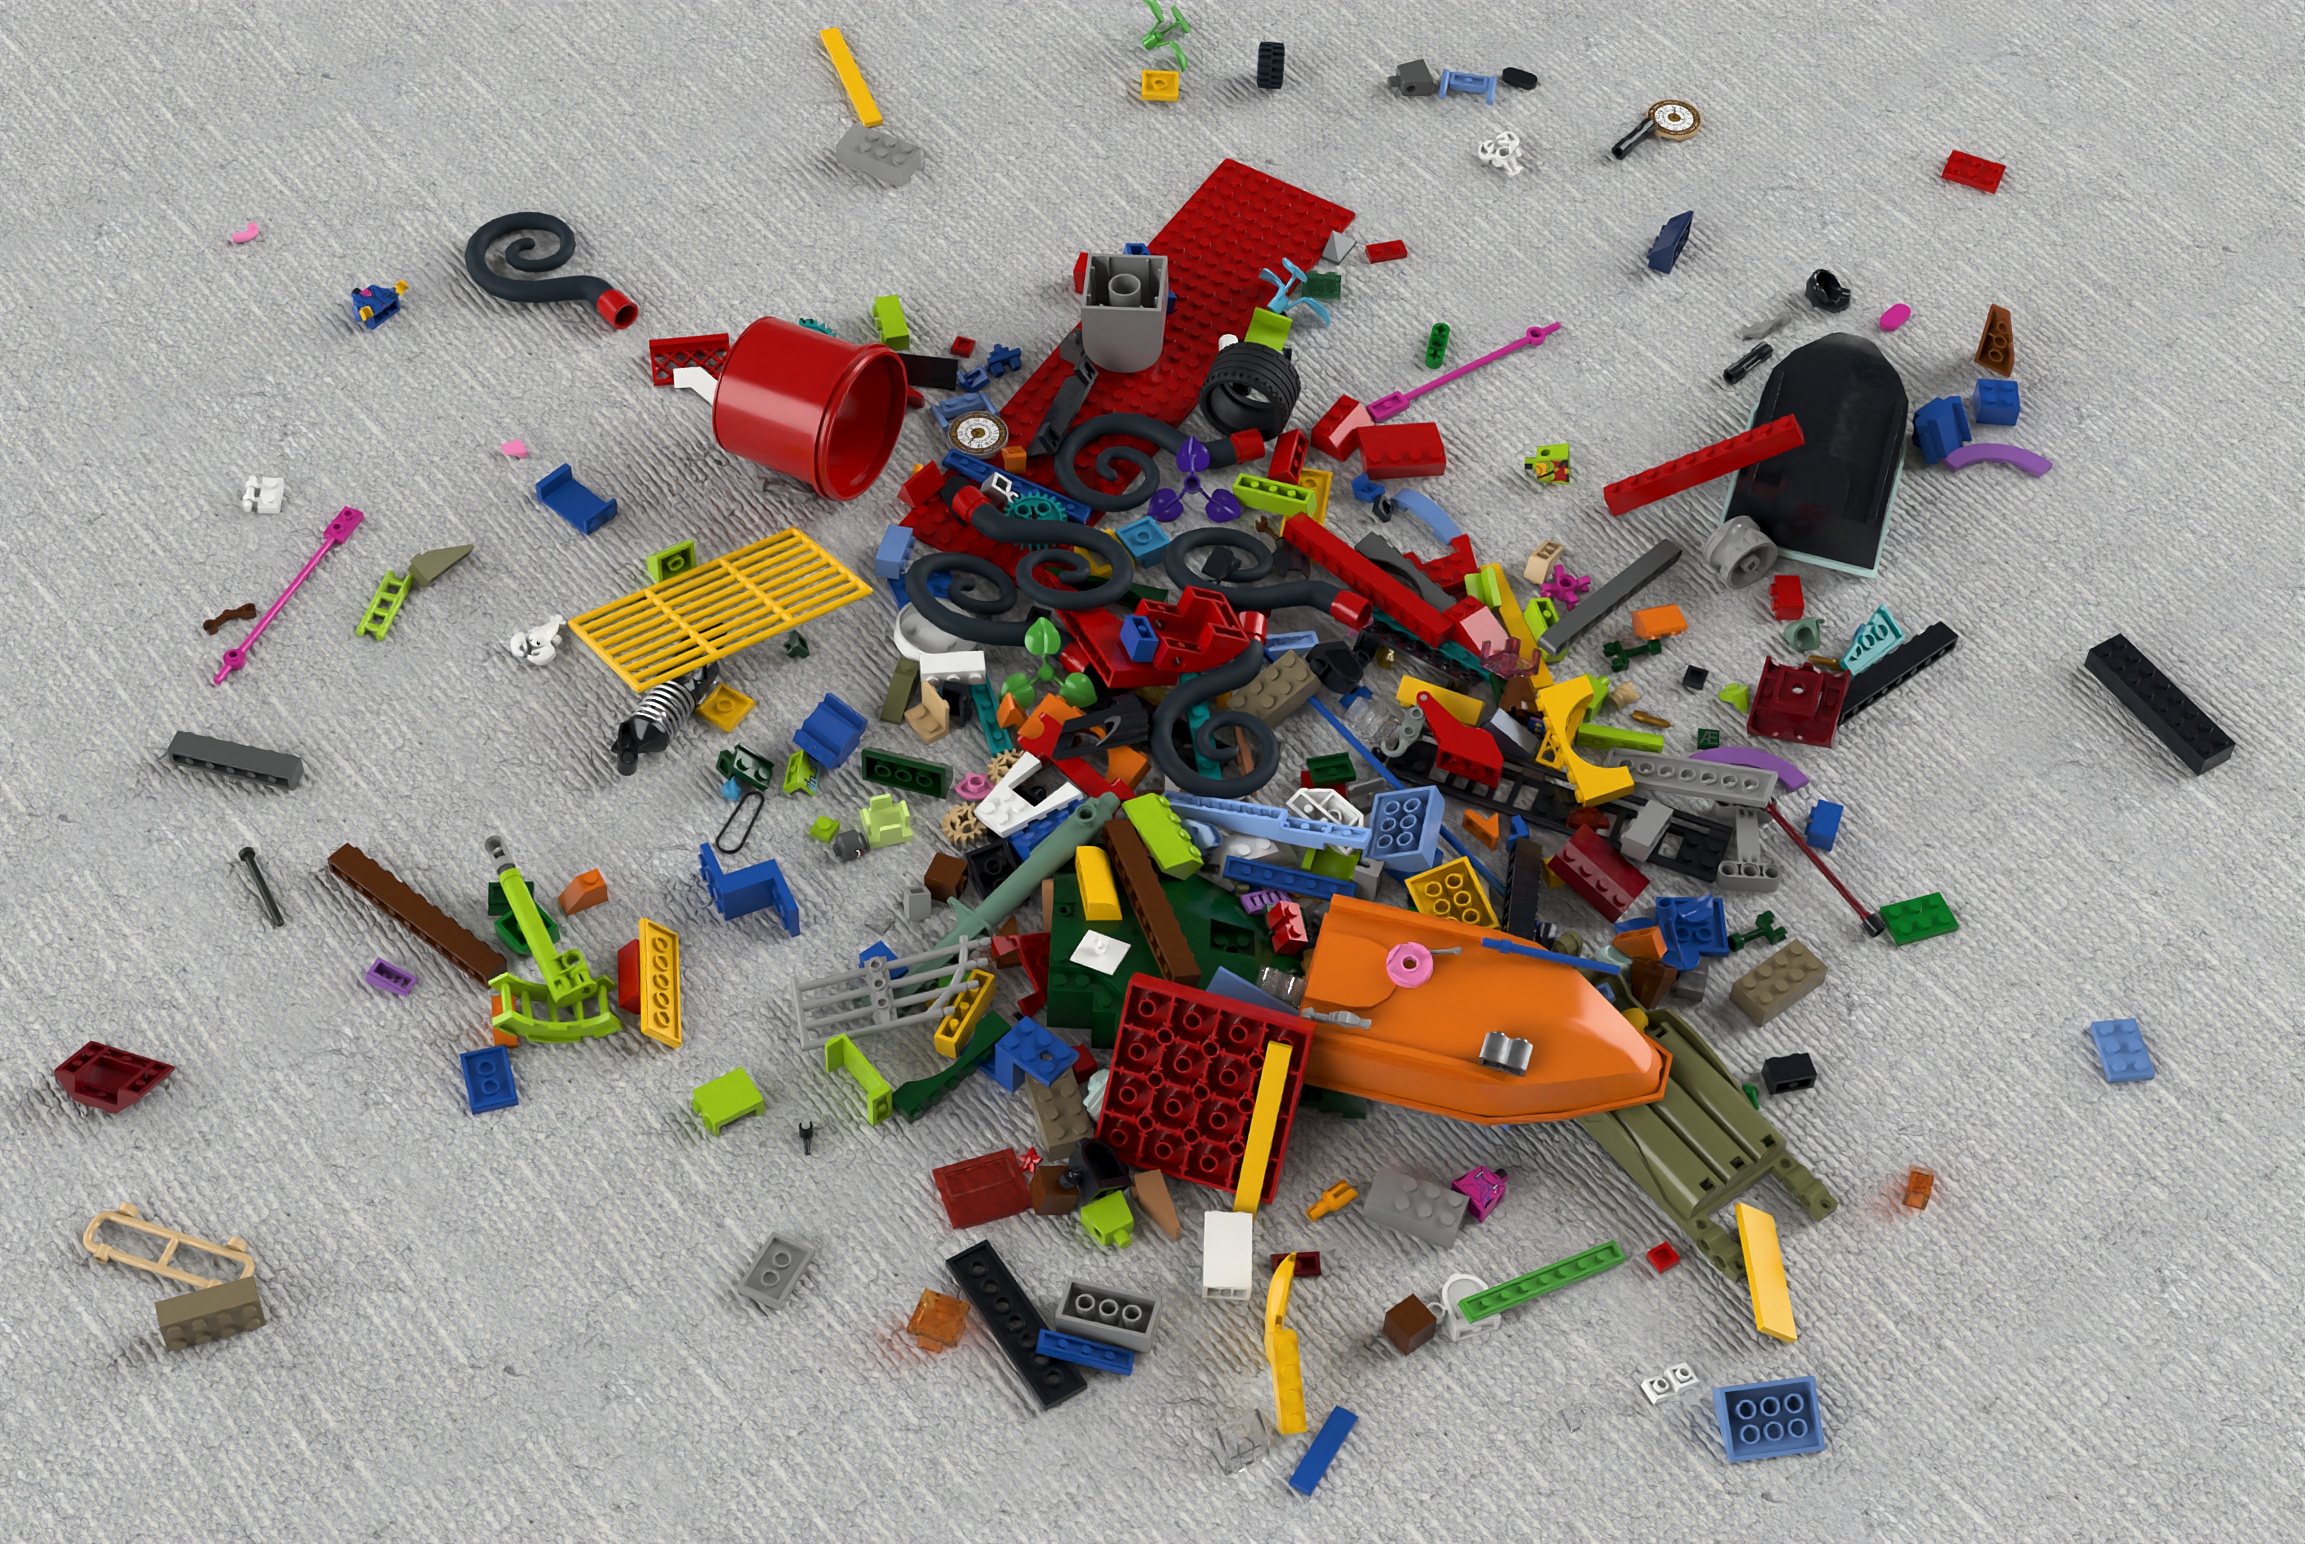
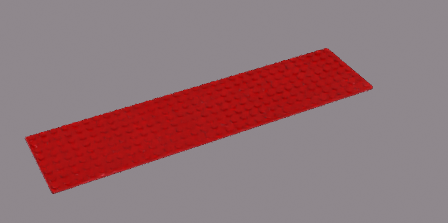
(1214, 255)

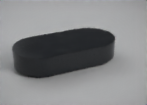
(1519, 78)

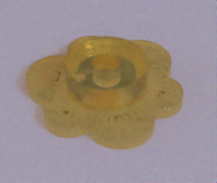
(1385, 657)

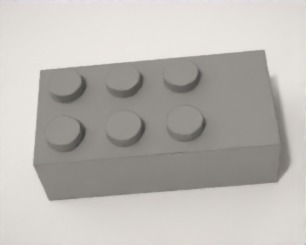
(878, 154)
(1416, 1207)
(1108, 1315)

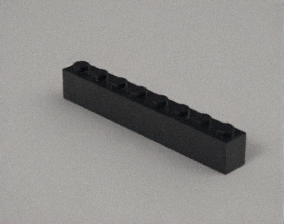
(1897, 669)
(1522, 889)

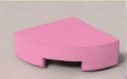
(515, 448)

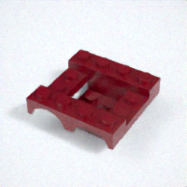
(1791, 715)

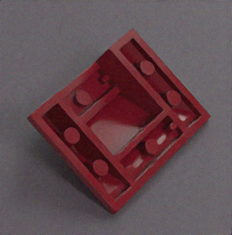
(109, 1076)

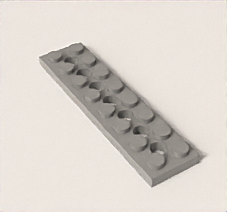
(1700, 771)

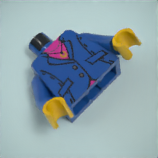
(376, 303)

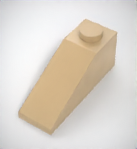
(1543, 561)

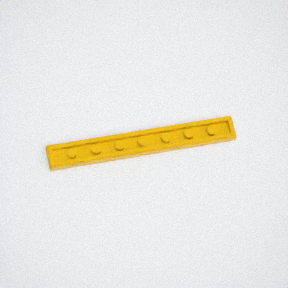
(851, 77)
(1517, 627)
(1262, 1128)

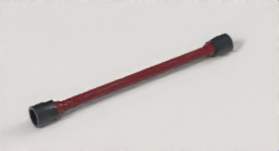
(1871, 923)

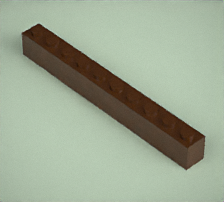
(1150, 903)
(417, 915)

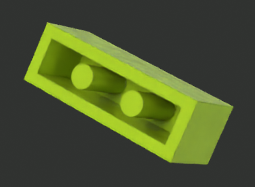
(891, 322)
(1539, 617)

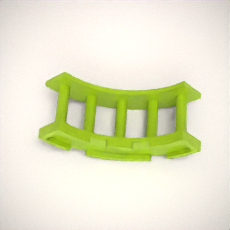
(552, 1031)

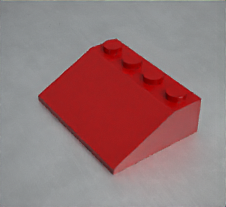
(1401, 451)

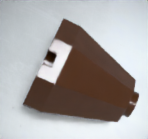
(1519, 700)
(1650, 980)

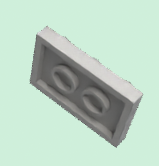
(776, 1270)

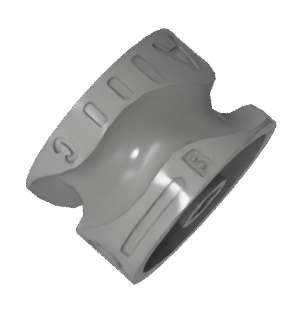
(1740, 552)

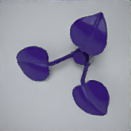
(1166, 505)

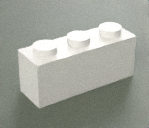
(958, 667)

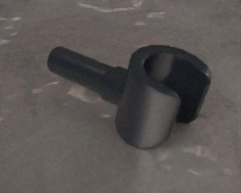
(806, 1134)

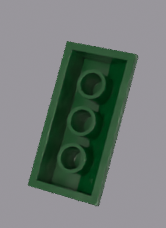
(906, 772)

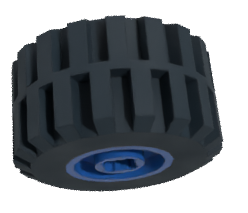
(1270, 65)

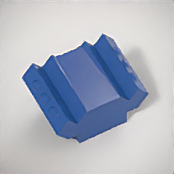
(1940, 428)
(831, 732)

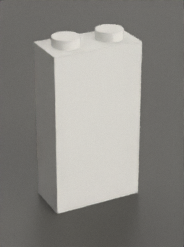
(1227, 1255)

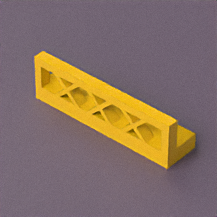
(1571, 732)

